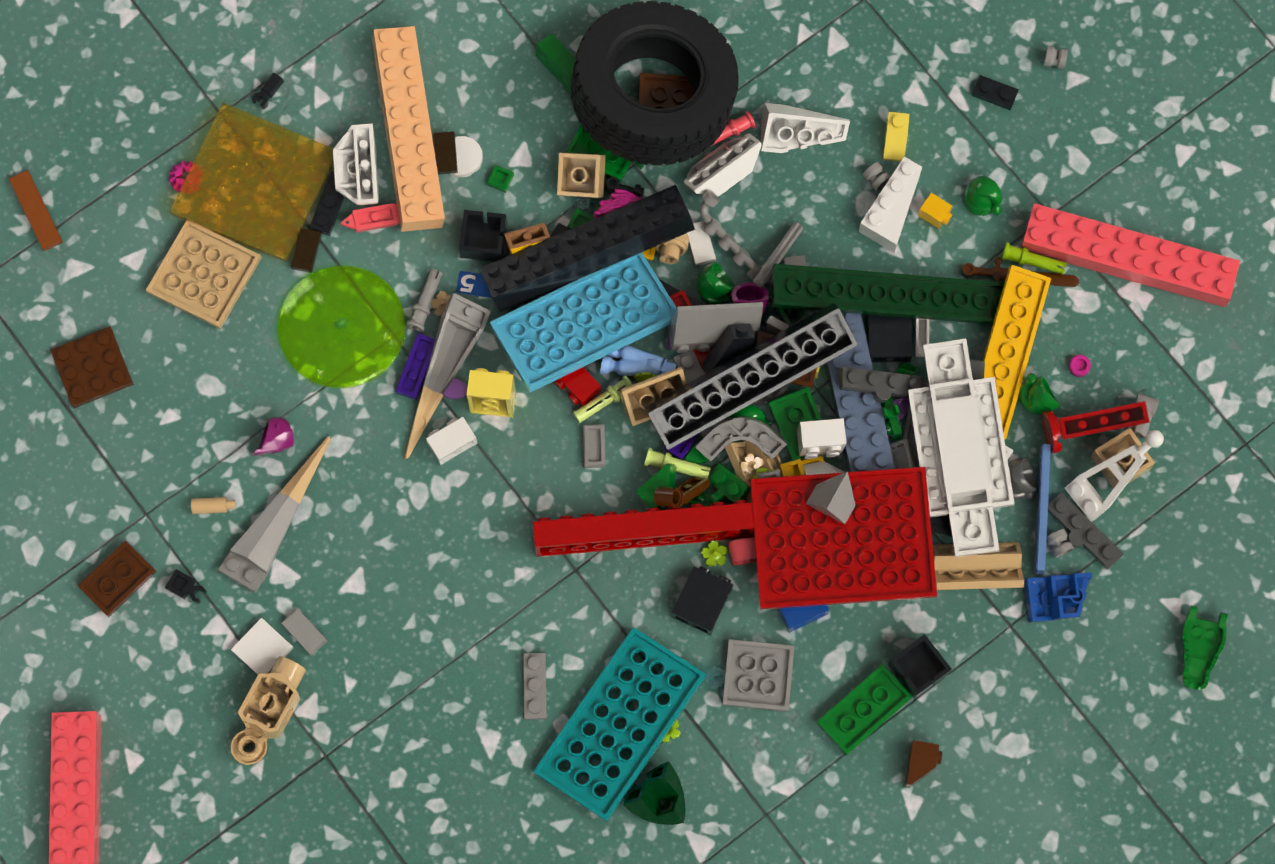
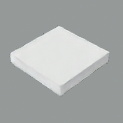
(261, 647)

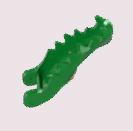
(1202, 644)

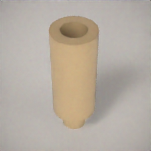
(211, 505)

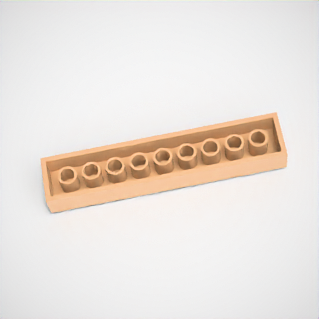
(408, 129)

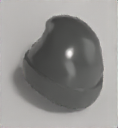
(1022, 479)

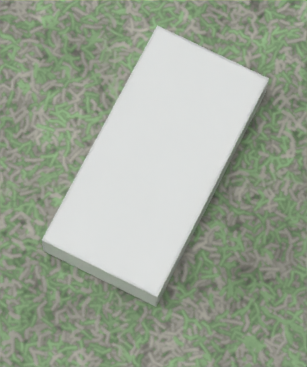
(701, 245)

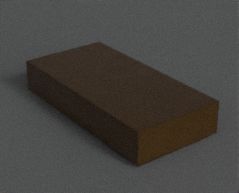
(445, 152)
(306, 250)

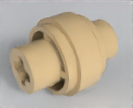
(673, 249)

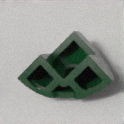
(659, 797)

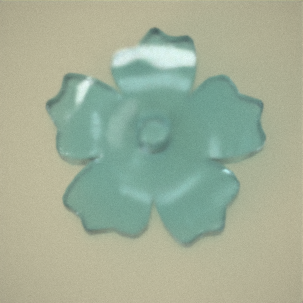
(586, 204)

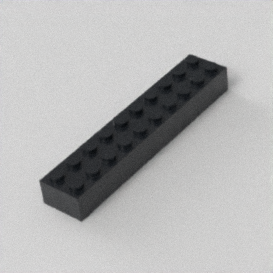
(587, 248)
(751, 376)

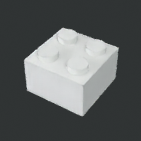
(821, 438)

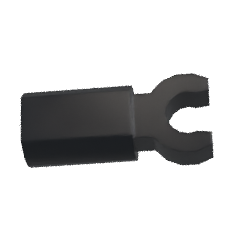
(268, 90)

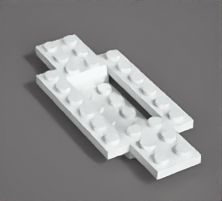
(969, 447)

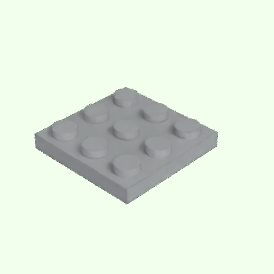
(758, 675)

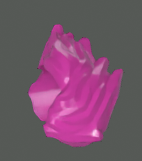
(617, 201)

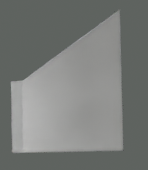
(834, 498)

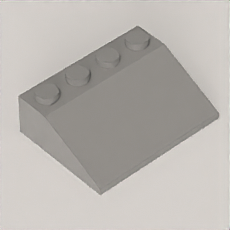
(704, 325)

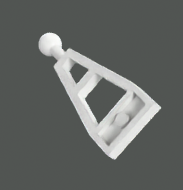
(1085, 494)

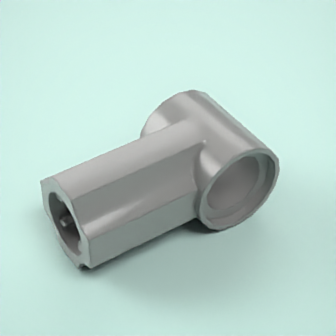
(1152, 404)

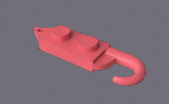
(373, 218)

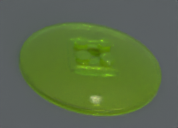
(347, 354)

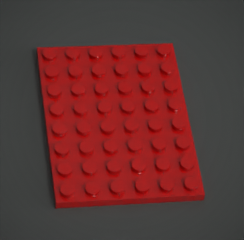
(819, 561)

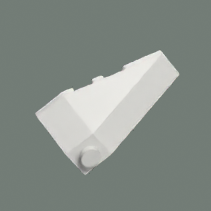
(793, 128)

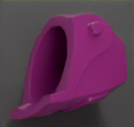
(749, 293)
(276, 437)

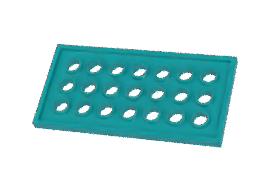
(617, 708)

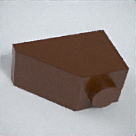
(922, 761)

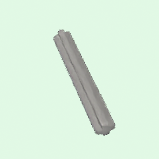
(778, 254)

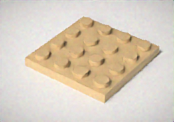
(203, 274)

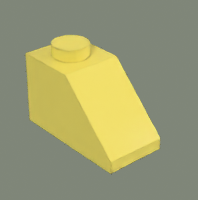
(896, 136)

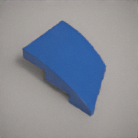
(1055, 596)

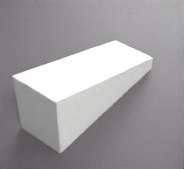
(921, 336)

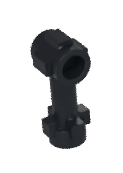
(613, 183)

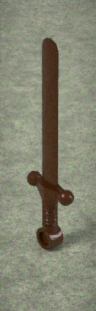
(1000, 274)

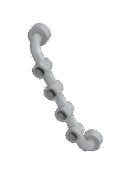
(727, 241)

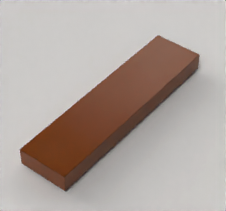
(35, 210)

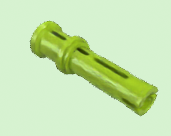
(1023, 256)

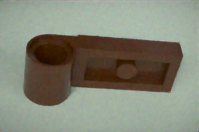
(682, 493)

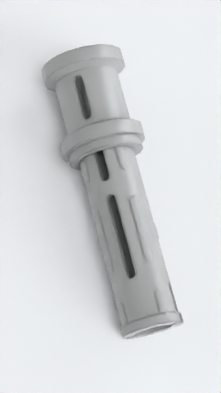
(421, 309)

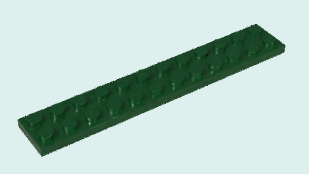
(885, 293)

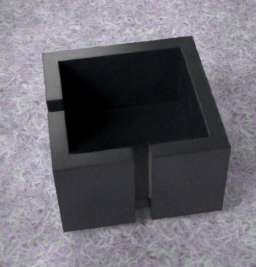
(482, 239)
(919, 666)

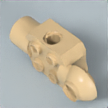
(267, 709)

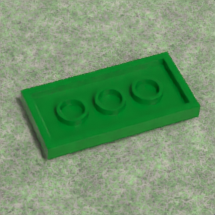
(864, 709)

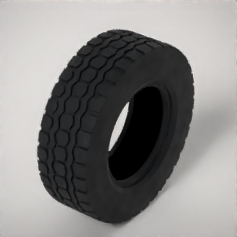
(662, 34)

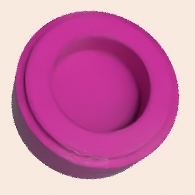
(1079, 366)

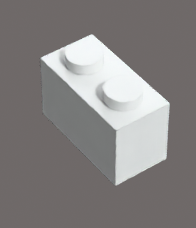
(451, 440)

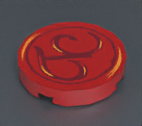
(1051, 431)

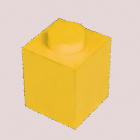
(935, 211)

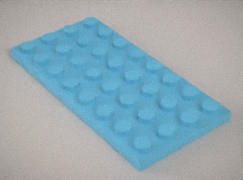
(584, 321)

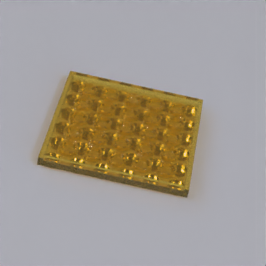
(254, 182)

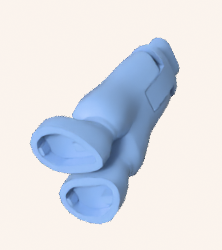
(634, 361)

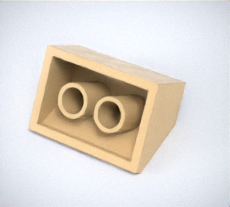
(648, 391)

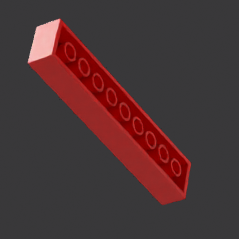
(643, 529)

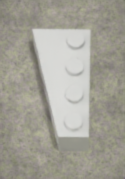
(888, 213)

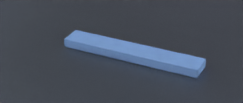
(1042, 509)

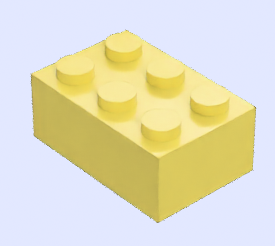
(491, 392)

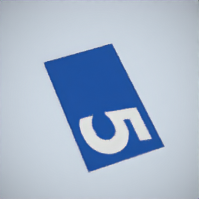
(472, 284)

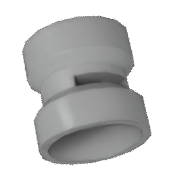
(1055, 57)
(876, 176)
(1059, 543)

